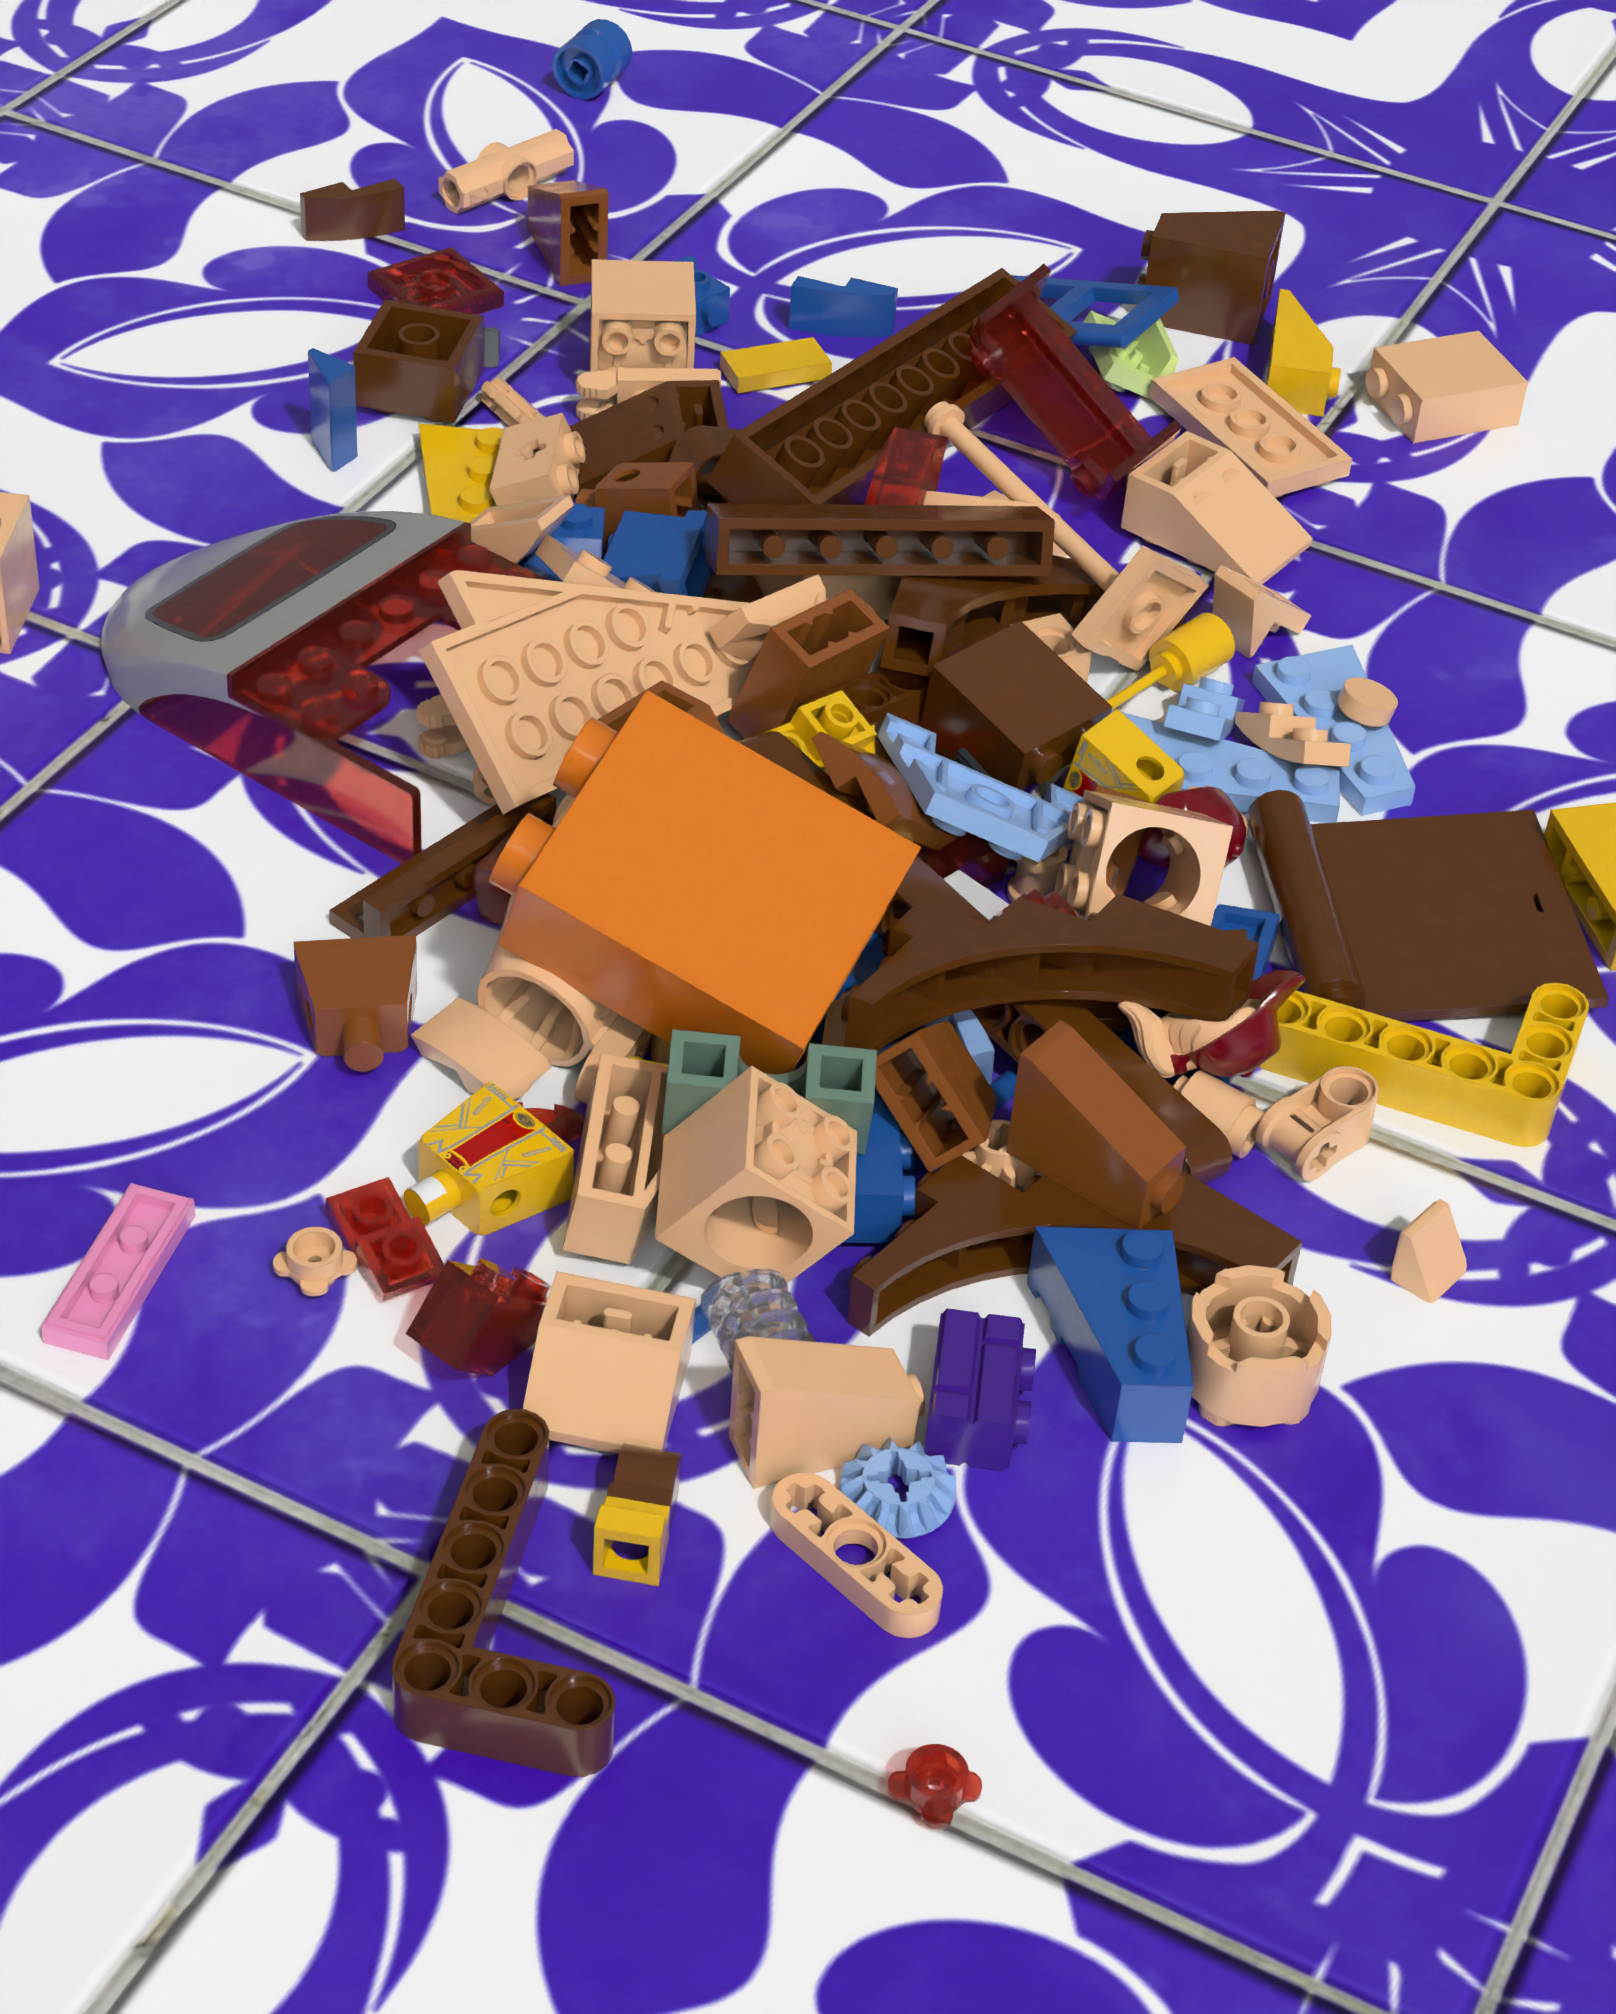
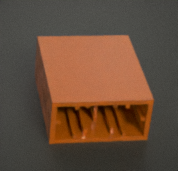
(698, 885)

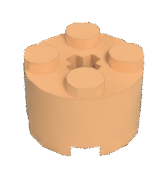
(1256, 1348)

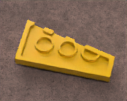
(458, 469)

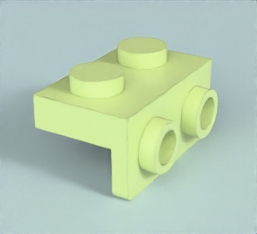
(1137, 364)

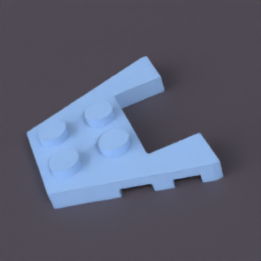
(974, 802)

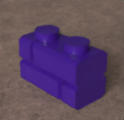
(976, 1389)

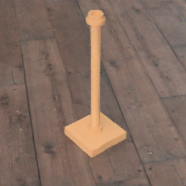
(1137, 603)

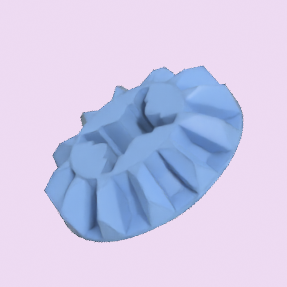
(929, 1491)

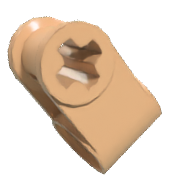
(1322, 1120)

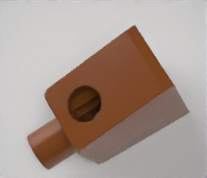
(644, 488)
(357, 996)
(933, 1090)

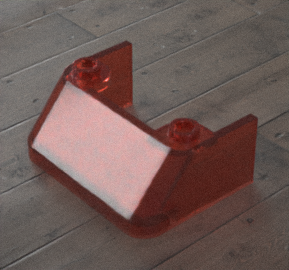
(1061, 391)

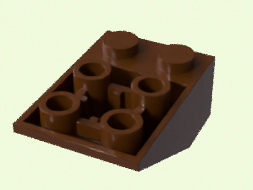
(646, 426)

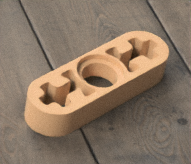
(865, 1583)

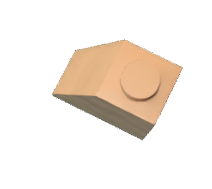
(816, 1405)

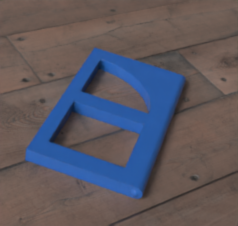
(1078, 294)

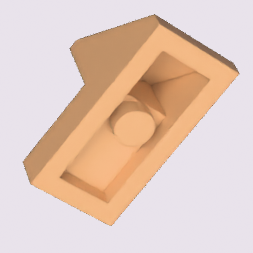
(1252, 610)

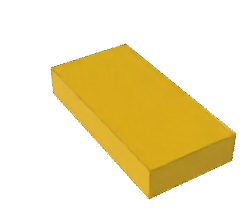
(775, 365)

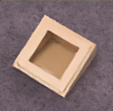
(1429, 1254)

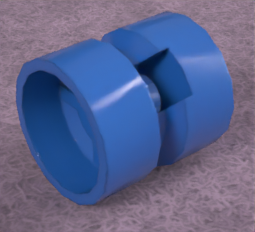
(592, 59)

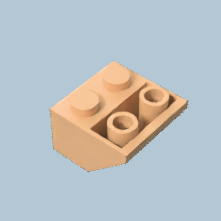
(609, 1363)

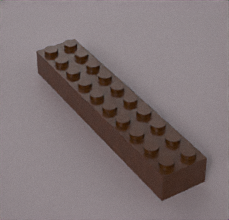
(833, 433)

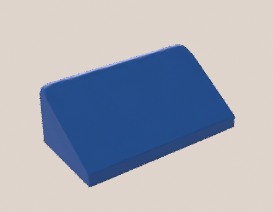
(332, 408)

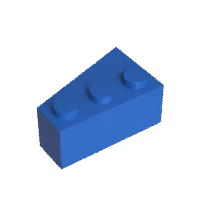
(1123, 1322)

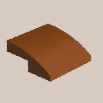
(883, 787)

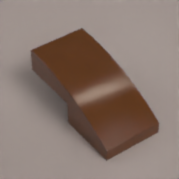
(349, 214)

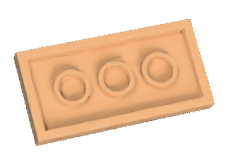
(1250, 419)

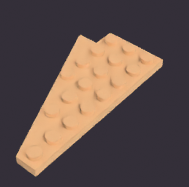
(556, 653)

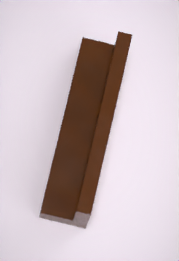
(433, 880)

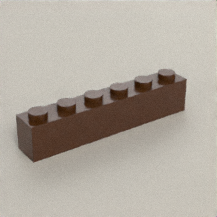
(878, 540)

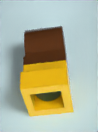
(638, 1512)

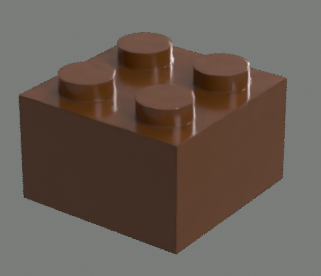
(419, 361)

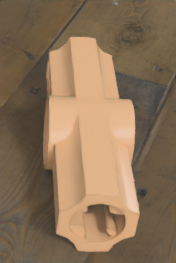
(505, 171)

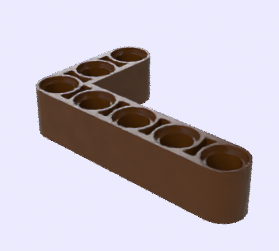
(458, 1615)

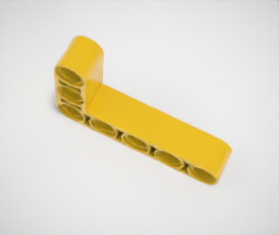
(1441, 1075)

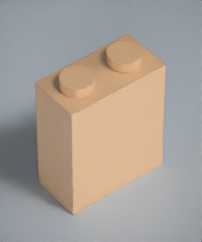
(1446, 386)

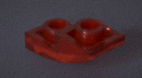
(907, 468)
(389, 1246)

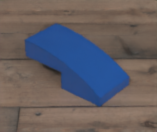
(843, 311)

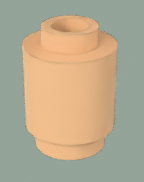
(1226, 1107)

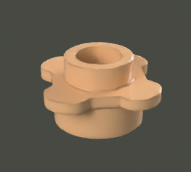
(314, 1260)

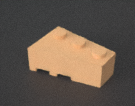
(618, 1161)

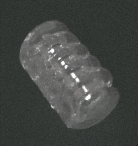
(752, 1306)

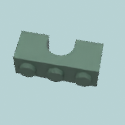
(832, 1078)

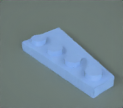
(1312, 682)
(1246, 770)

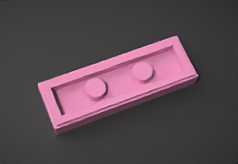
(118, 1271)

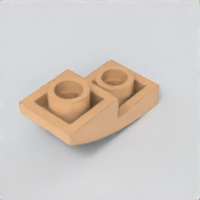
(1291, 736)
(480, 1049)

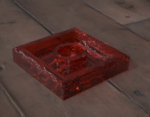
(437, 281)

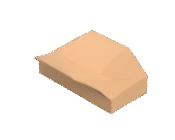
(748, 626)

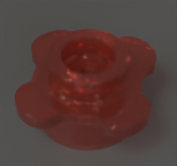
(935, 1766)

